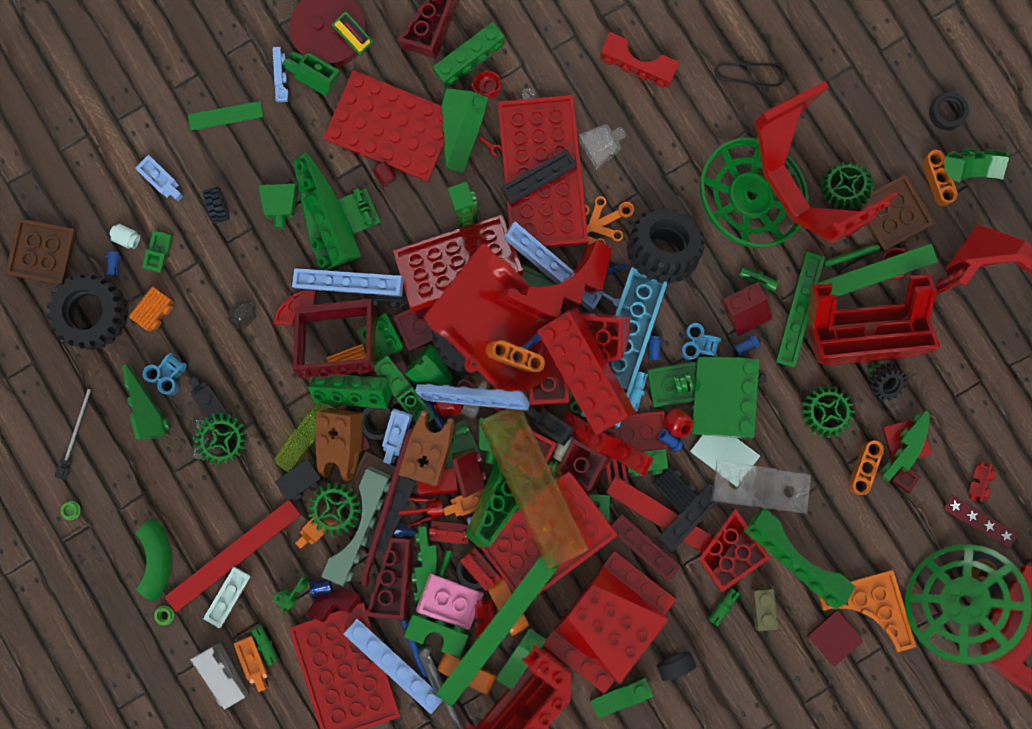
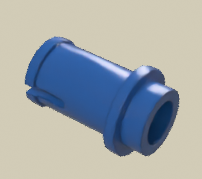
(112, 263)
(747, 345)
(654, 347)
(673, 442)

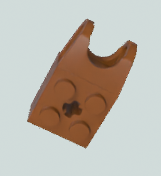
(338, 441)
(429, 444)

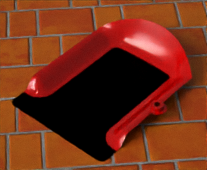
(474, 317)

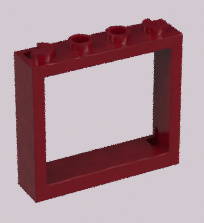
(327, 312)

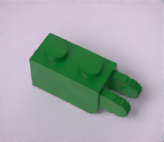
(312, 72)

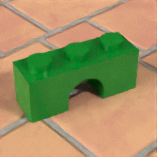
(453, 637)

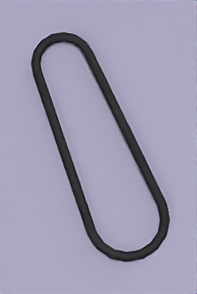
(750, 64)

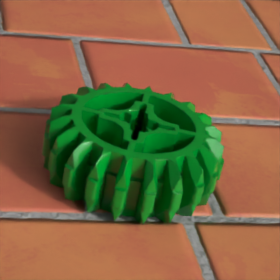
(852, 177)
(835, 416)
(228, 452)
(329, 501)

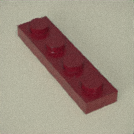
(645, 548)

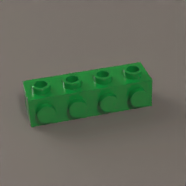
(469, 55)
(463, 204)
(351, 391)

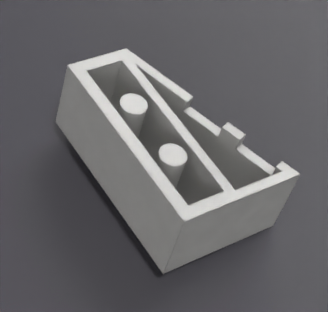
(220, 676)

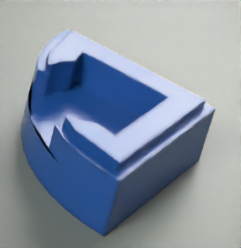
(402, 530)

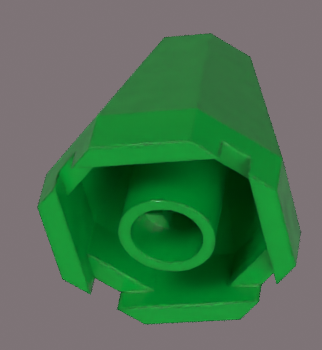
(429, 369)

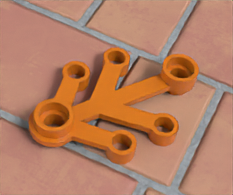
(595, 224)

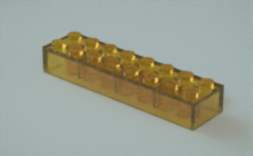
(533, 486)

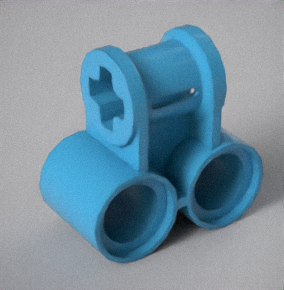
(700, 344)
(166, 373)

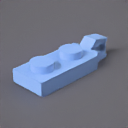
(281, 92)
(159, 178)
(395, 434)

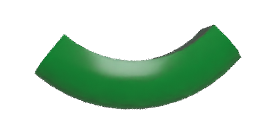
(976, 164)
(157, 559)

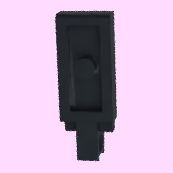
(207, 399)
(550, 425)

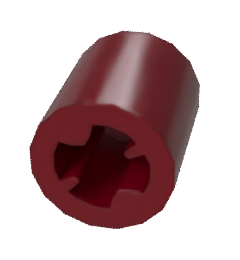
(384, 174)

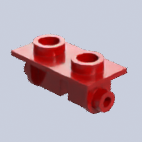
(981, 489)
(448, 532)
(480, 569)
(486, 610)

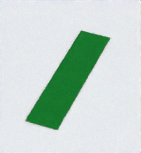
(225, 115)

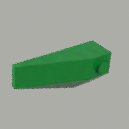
(147, 418)

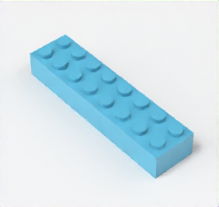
(641, 302)

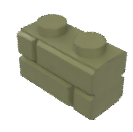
(764, 609)

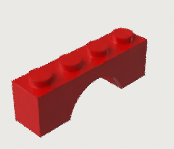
(659, 71)

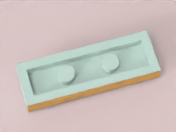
(227, 597)

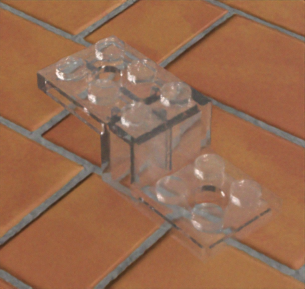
(761, 487)

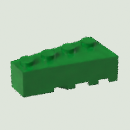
(492, 511)

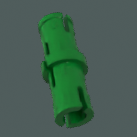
(755, 277)
(723, 606)
(264, 645)

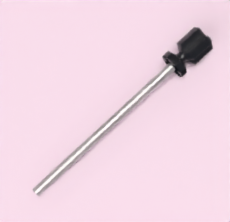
(62, 471)

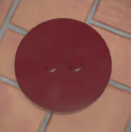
(313, 30)

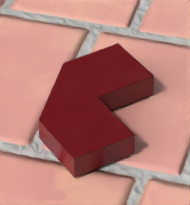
(341, 599)

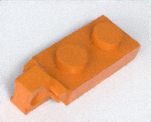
(463, 506)
(309, 531)
(252, 662)

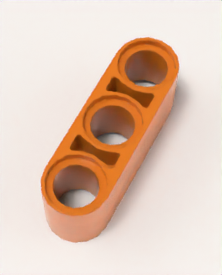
(937, 188)
(506, 356)
(873, 462)
(500, 594)
(481, 682)

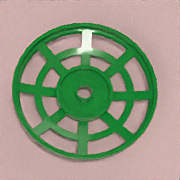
(738, 196)
(974, 613)

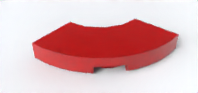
(286, 312)

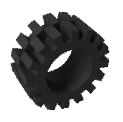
(893, 388)

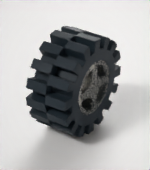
(216, 204)

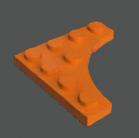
(881, 601)

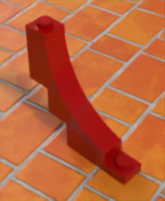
(547, 301)

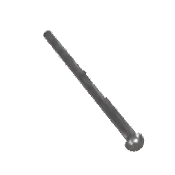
(436, 681)

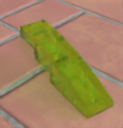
(300, 440)

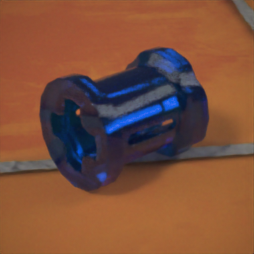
(320, 587)

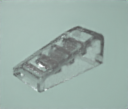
(472, 410)

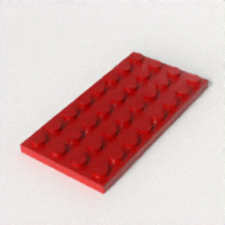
(531, 135)

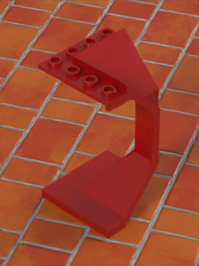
(775, 135)
(983, 249)

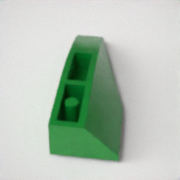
(324, 218)

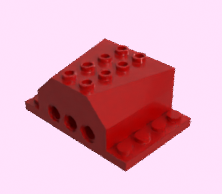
(610, 623)

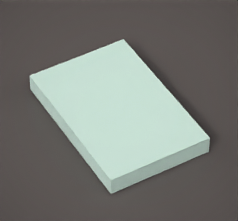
(724, 449)

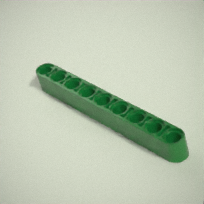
(495, 632)

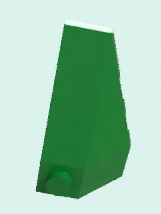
(461, 122)

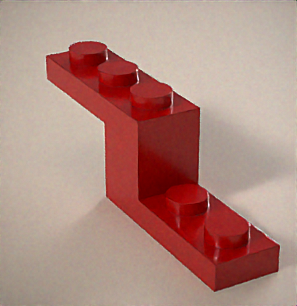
(609, 444)

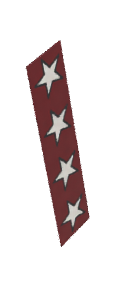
(980, 521)

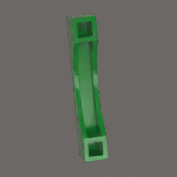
(769, 533)

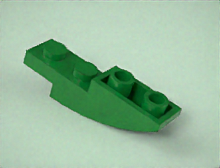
(402, 389)
(913, 442)
(428, 557)

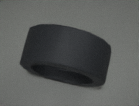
(960, 102)
(377, 435)
(461, 576)
(676, 666)

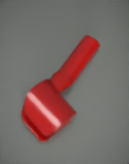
(490, 146)

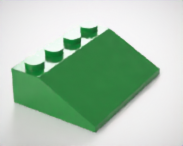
(725, 397)

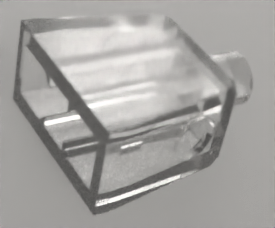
(601, 144)

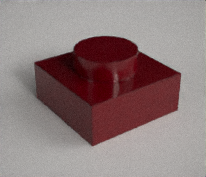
(906, 480)

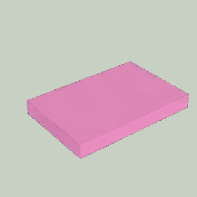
(449, 601)

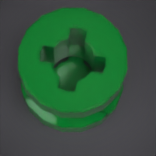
(682, 383)

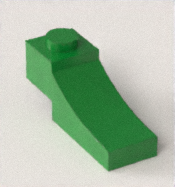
(514, 665)
(621, 697)

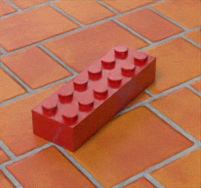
(586, 371)

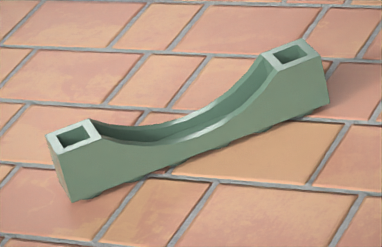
(372, 489)

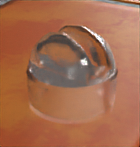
(524, 95)

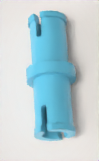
(637, 390)

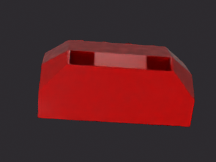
(873, 331)
(1011, 664)
(536, 697)

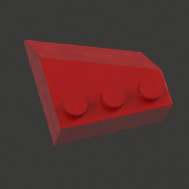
(610, 333)
(732, 554)

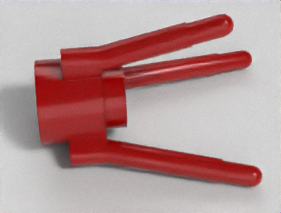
(433, 508)

